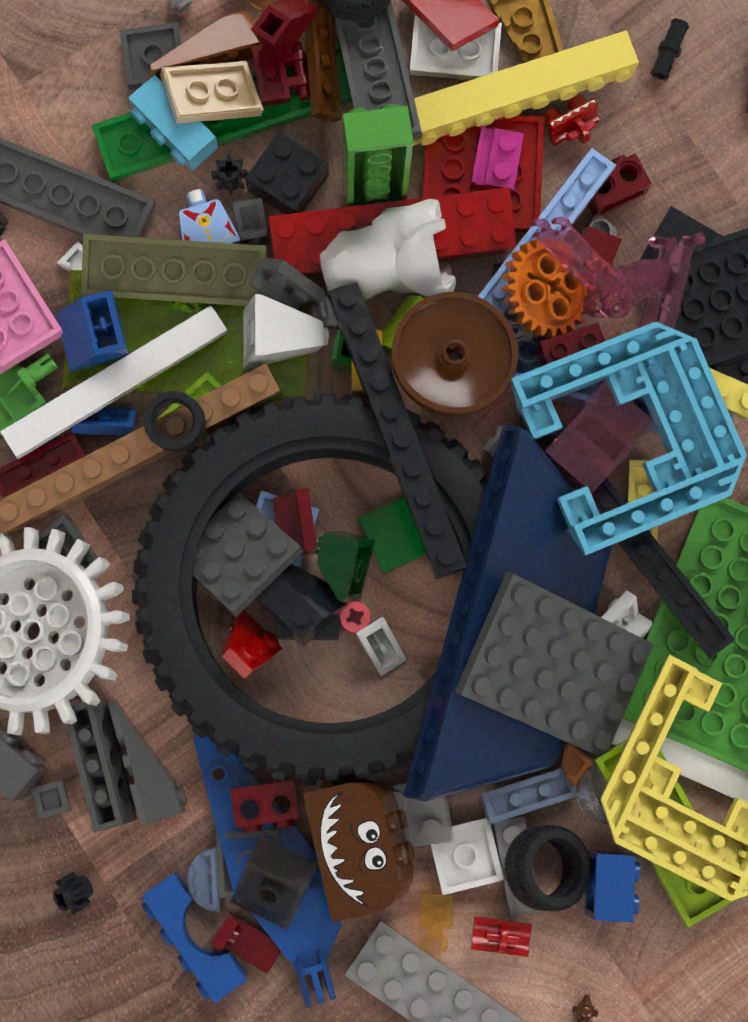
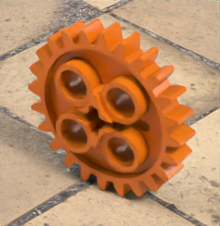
(546, 289)

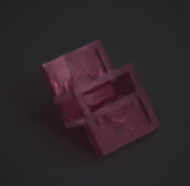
(598, 437)

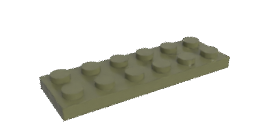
(170, 269)

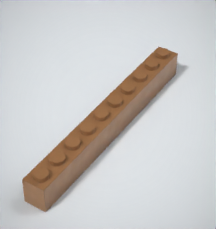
(132, 452)

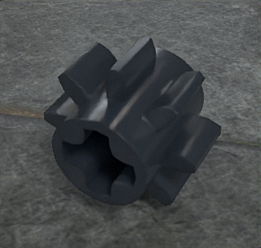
(221, 175)
(73, 893)

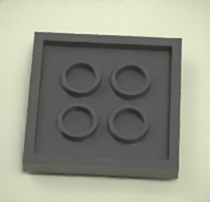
(241, 554)

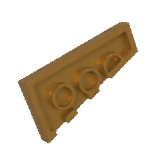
(528, 27)

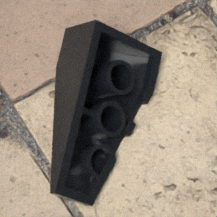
(300, 603)

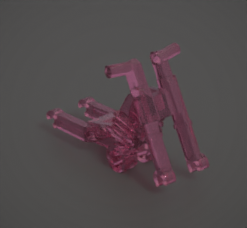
(629, 283)

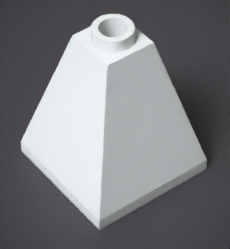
(278, 332)

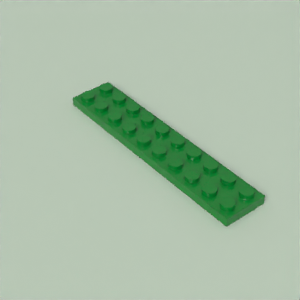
(132, 150)

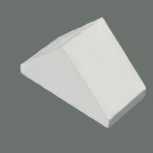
(381, 646)

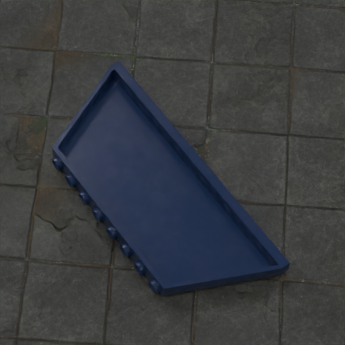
(516, 533)

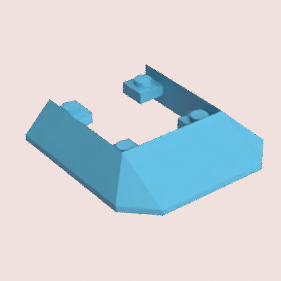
(687, 412)

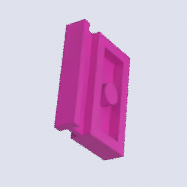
(497, 158)

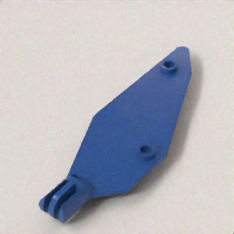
(311, 930)

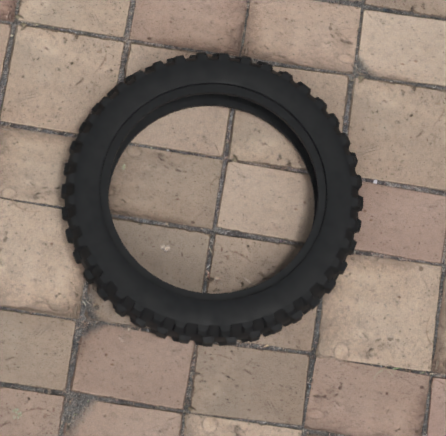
(168, 590)

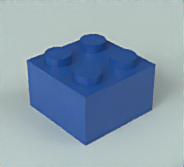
(612, 886)

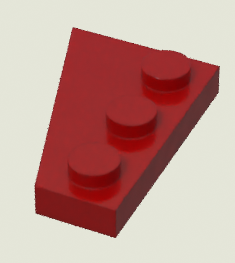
(249, 645)

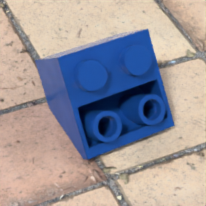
(92, 331)

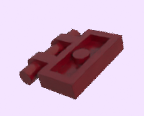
(272, 77)

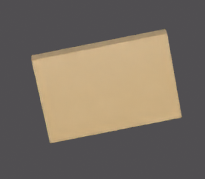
(211, 92)

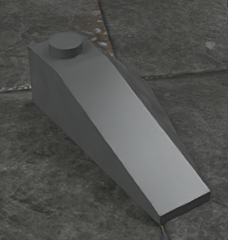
(154, 787)

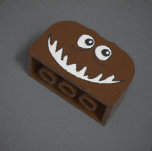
(360, 847)

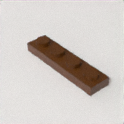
(322, 66)

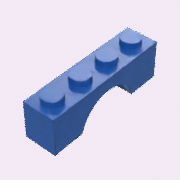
(216, 971)

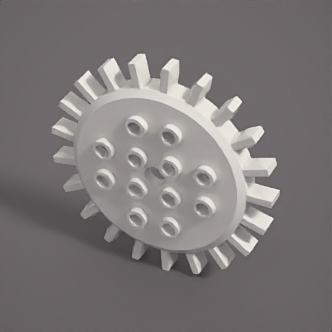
(83, 646)

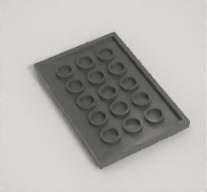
(554, 666)

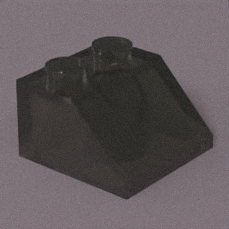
(274, 882)

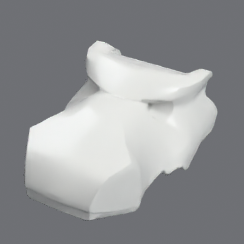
(391, 254)

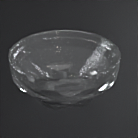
(588, 795)

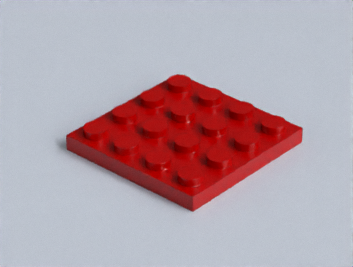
(451, 164)

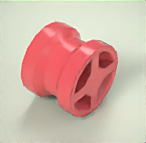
(355, 621)

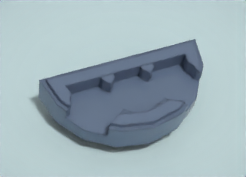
(203, 880)

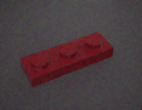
(40, 463)

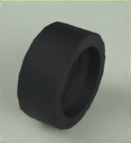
(151, 414)

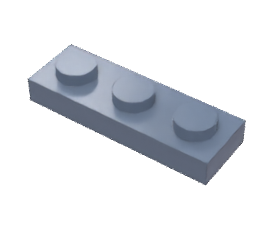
(526, 796)

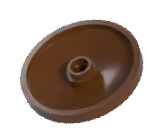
(454, 354)

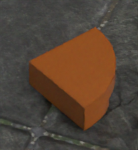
(574, 763)

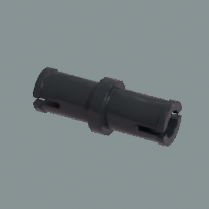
(669, 49)

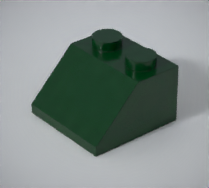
(344, 562)

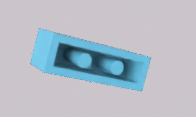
(189, 142)

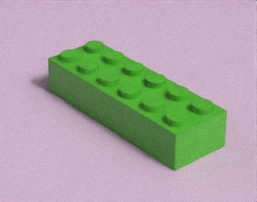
(376, 155)

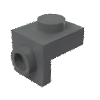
(250, 220)

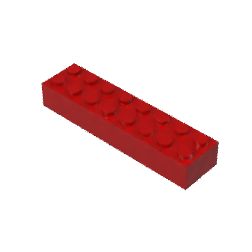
(474, 221)

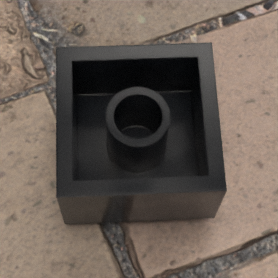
(287, 175)

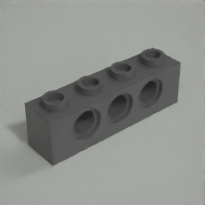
(101, 766)

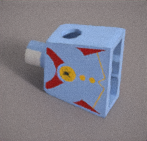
(206, 221)

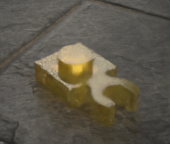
(436, 914)

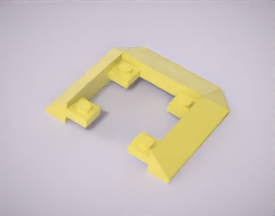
(640, 788)

